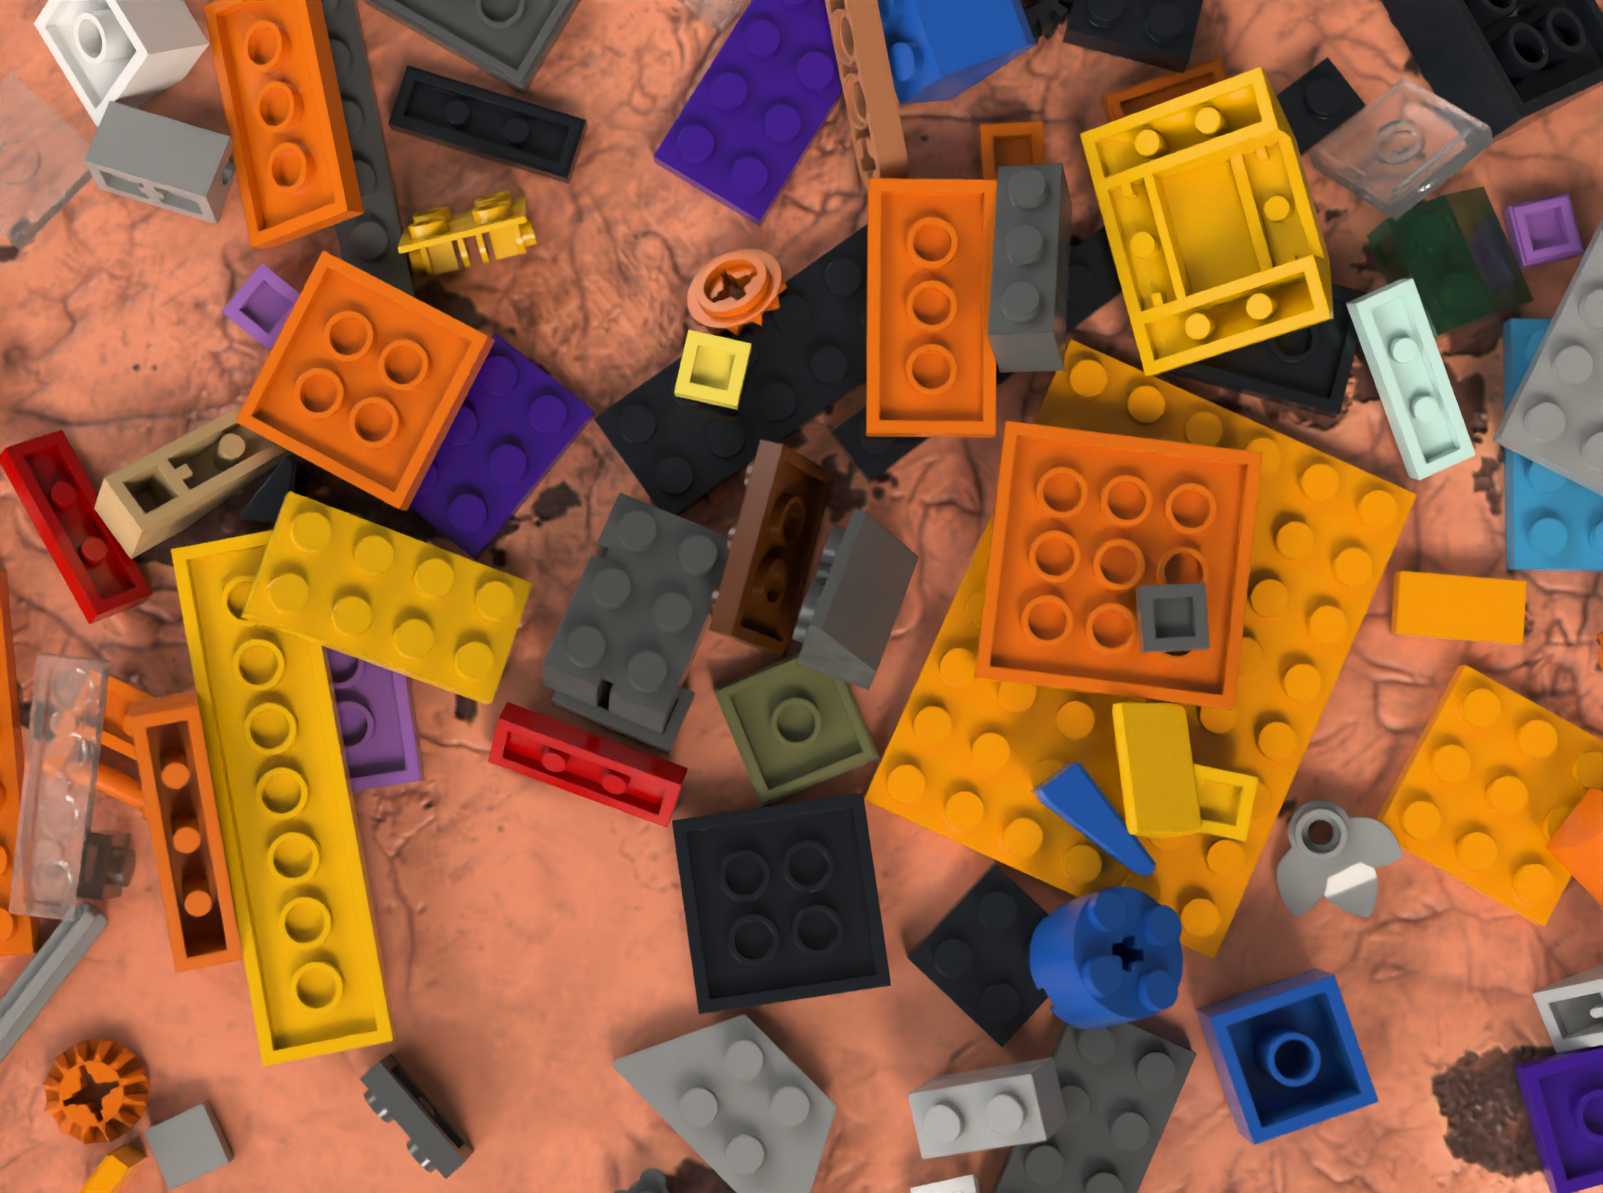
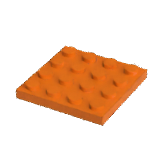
(1085, 526)

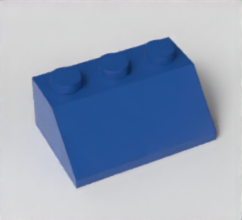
(950, 44)

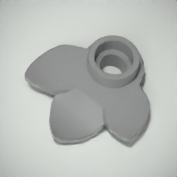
(1337, 867)

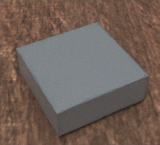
(189, 1145)

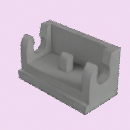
(161, 162)

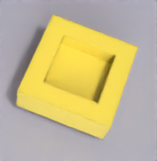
(713, 369)

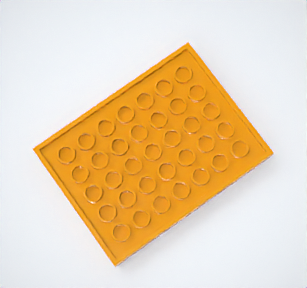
(979, 746)

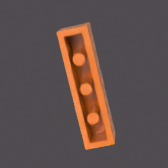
(185, 831)

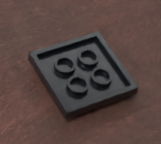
(781, 903)

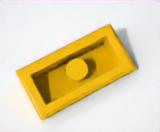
(1156, 769)

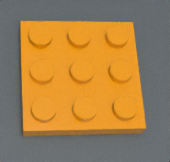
(1492, 791)

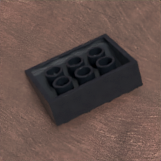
(1504, 56)

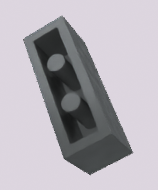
(1030, 268)

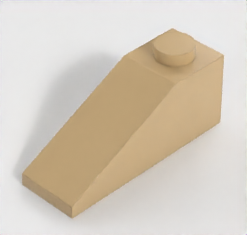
(183, 482)

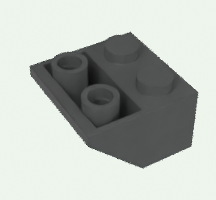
(854, 613)

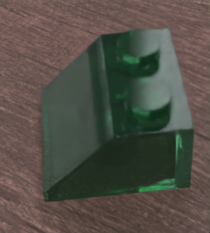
(1456, 260)

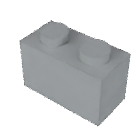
(988, 1108)

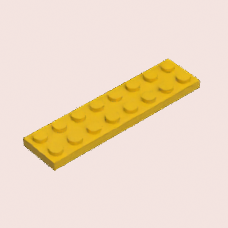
(283, 815)

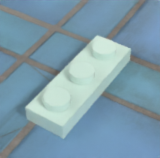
(1411, 378)

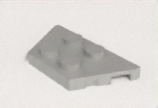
(737, 1105)

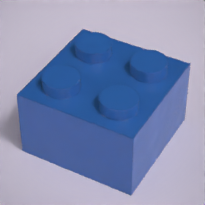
(1287, 1055)

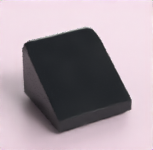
(267, 502)

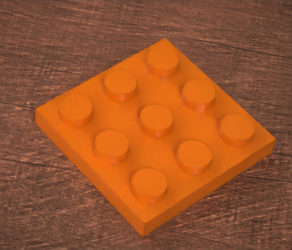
(364, 381)

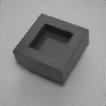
(1172, 618)

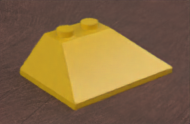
(1210, 222)

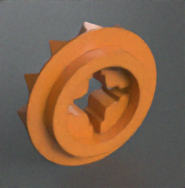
(746, 268)
(107, 1062)

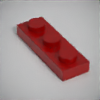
(63, 511)
(587, 764)

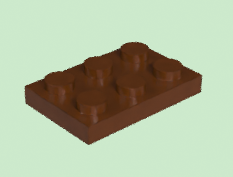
(770, 548)

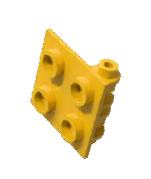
(433, 232)

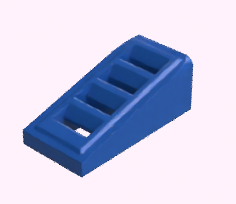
(1082, 804)

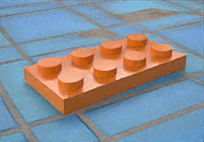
(283, 117)
(930, 308)

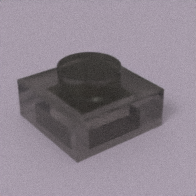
(105, 865)

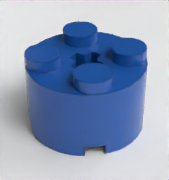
(1108, 958)

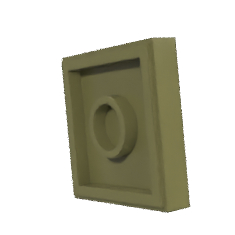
(794, 727)

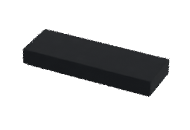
(488, 124)

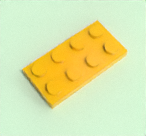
(387, 598)

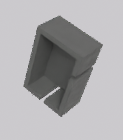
(638, 613)

